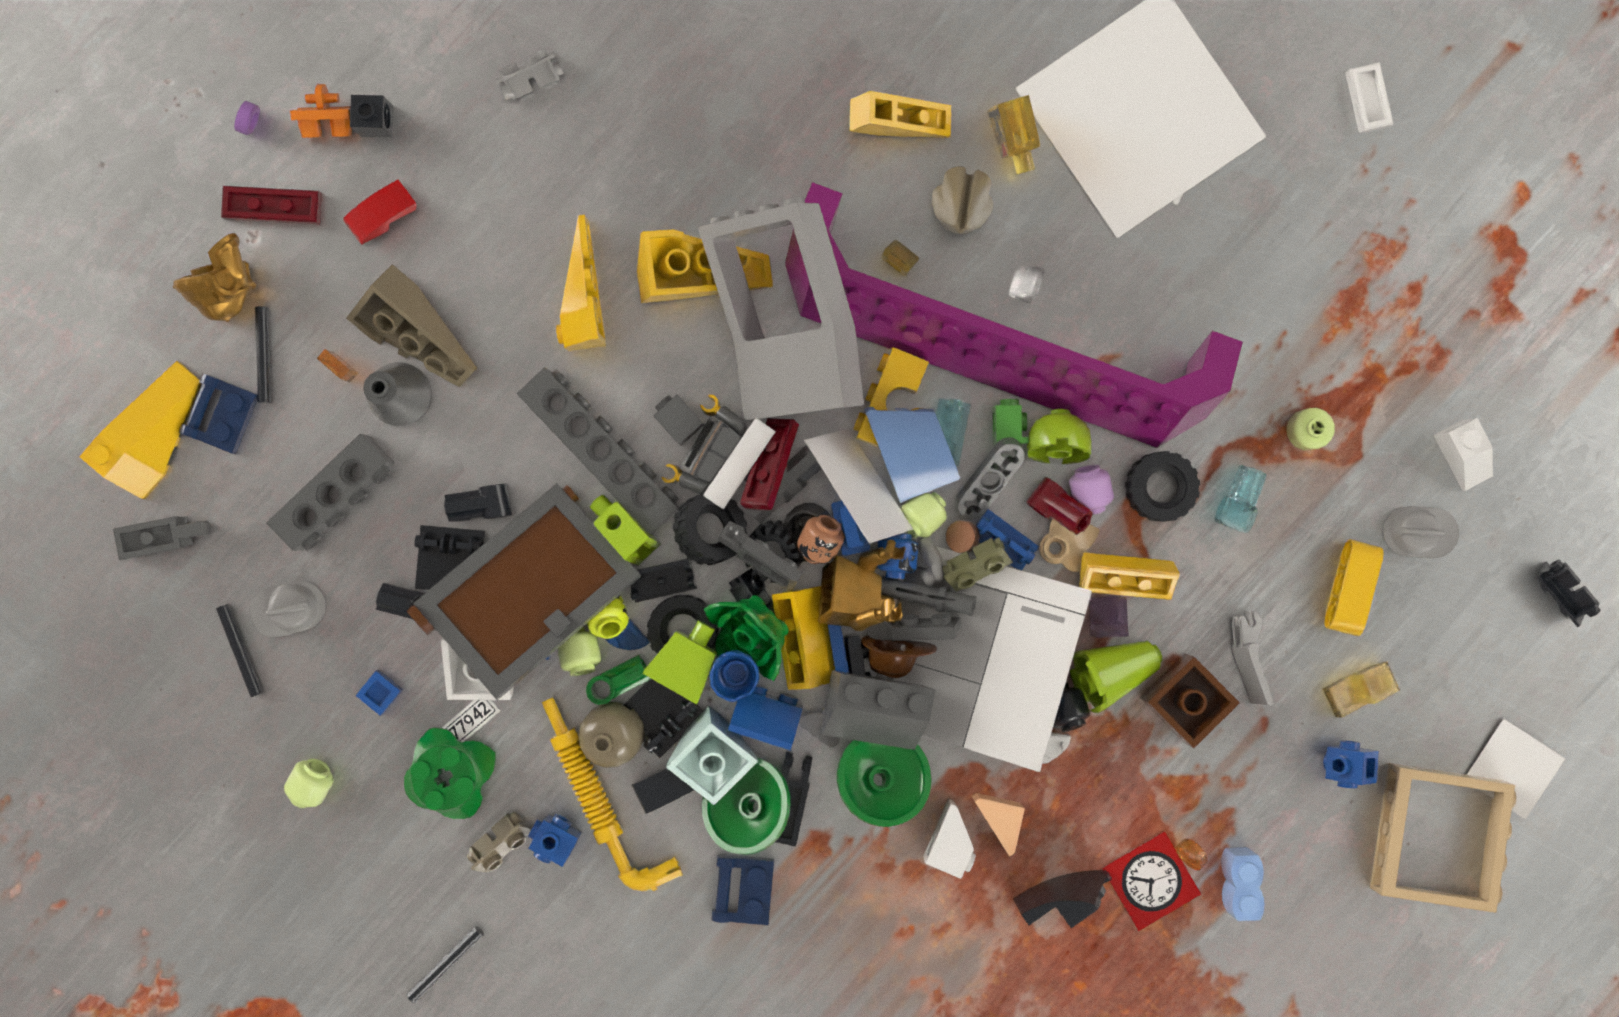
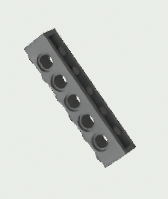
(537, 396)

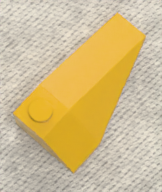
(677, 267)
(581, 306)
(140, 440)

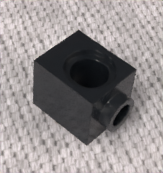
(371, 116)

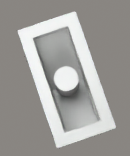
(1467, 452)
(950, 844)

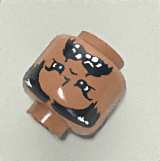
(821, 539)

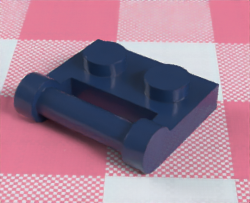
(229, 417)
(753, 892)

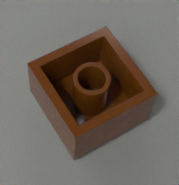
(1189, 700)

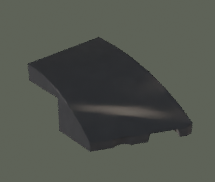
(1073, 895)

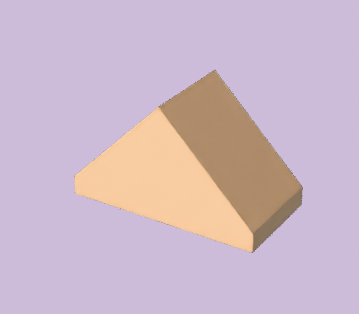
(1003, 817)

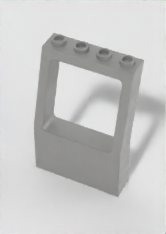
(798, 369)

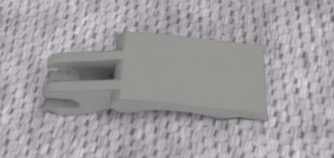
(1246, 652)

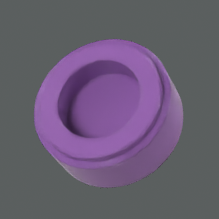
(247, 118)

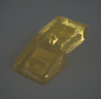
(1360, 689)

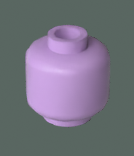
(1092, 487)

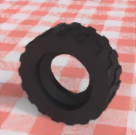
(1187, 486)
(687, 535)
(671, 607)

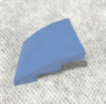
(913, 450)

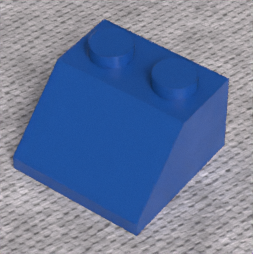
(767, 717)

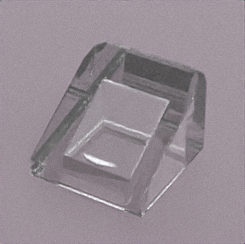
(1026, 283)

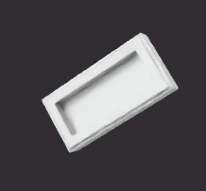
(1369, 97)

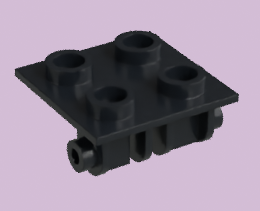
(442, 551)
(663, 715)

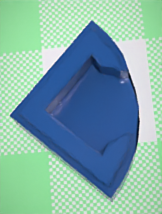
(630, 639)

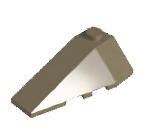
(403, 317)

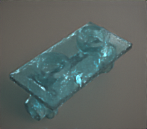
(953, 421)

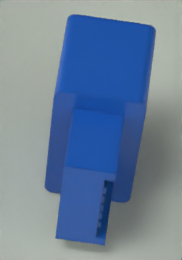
(854, 539)

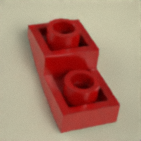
(377, 211)

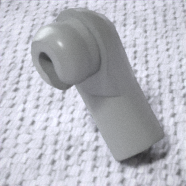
(934, 561)

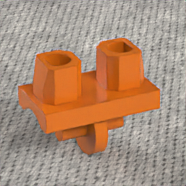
(310, 117)

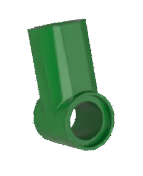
(620, 679)

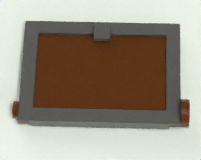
(525, 591)

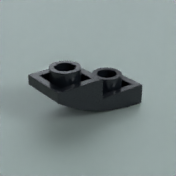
(659, 789)

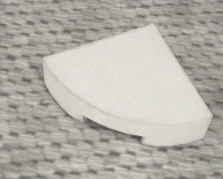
(1056, 745)

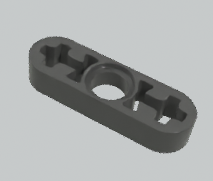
(991, 492)

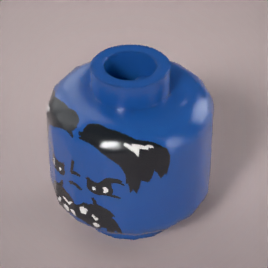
(897, 568)

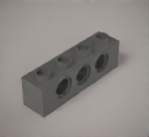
(290, 520)

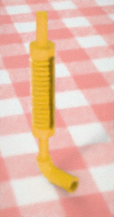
(598, 810)

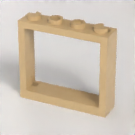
(1392, 832)

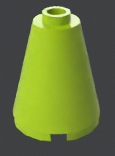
(1113, 671)

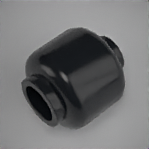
(1072, 709)

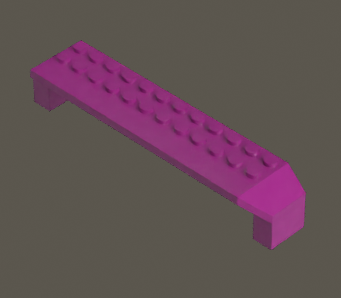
(1018, 360)

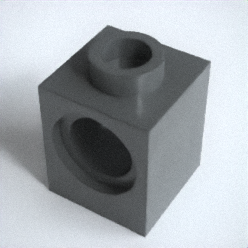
(677, 419)

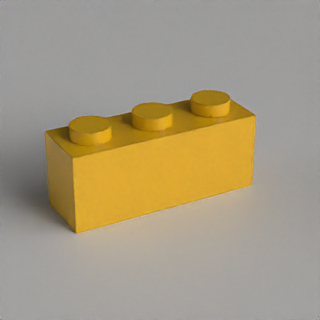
(807, 645)

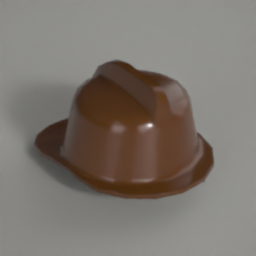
(895, 657)

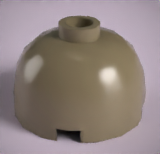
(611, 735)

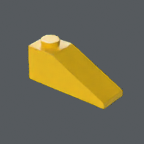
(899, 116)

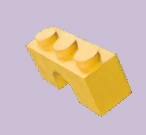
(899, 372)

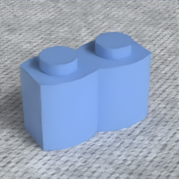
(1242, 886)

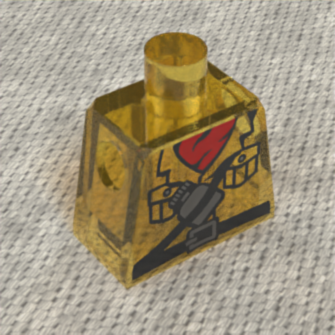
(1011, 119)

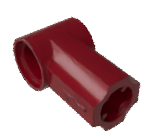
(1055, 503)

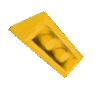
(1128, 576)

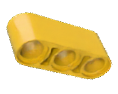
(1353, 587)

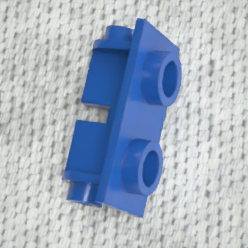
(1016, 545)

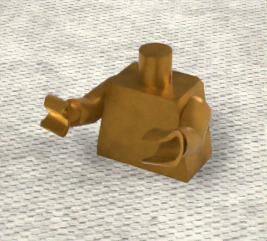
(853, 591)

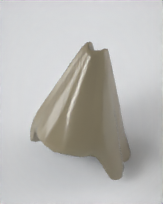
(963, 200)

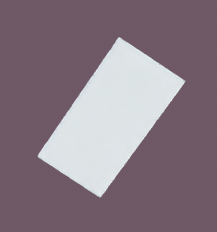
(858, 485)

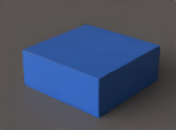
(379, 692)

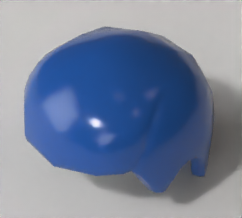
(734, 675)

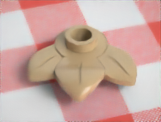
(1071, 545)

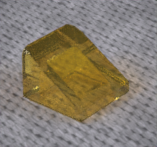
(900, 257)

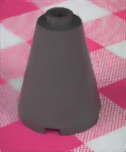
(398, 393)

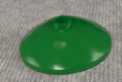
(903, 786)
(733, 820)

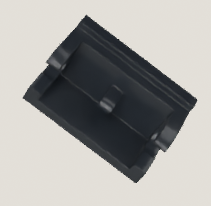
(664, 580)

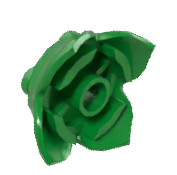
(750, 629)
(469, 763)

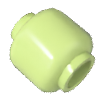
(1310, 429)
(924, 514)
(580, 653)
(308, 783)

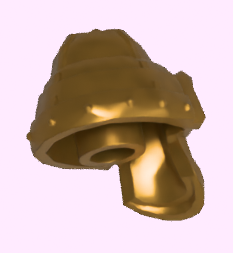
(219, 287)

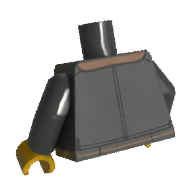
(710, 449)

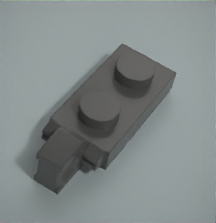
(157, 536)
(759, 556)

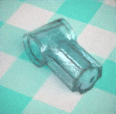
(1238, 507)

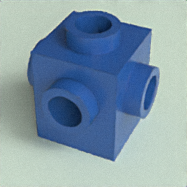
(1351, 764)
(564, 840)

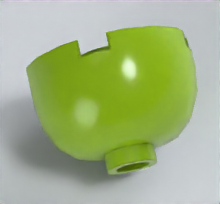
(1059, 437)

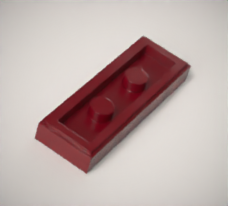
(271, 205)
(769, 468)

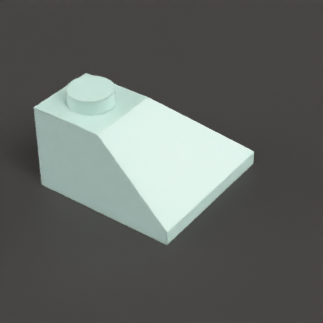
(711, 756)

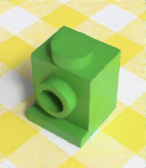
(1009, 421)

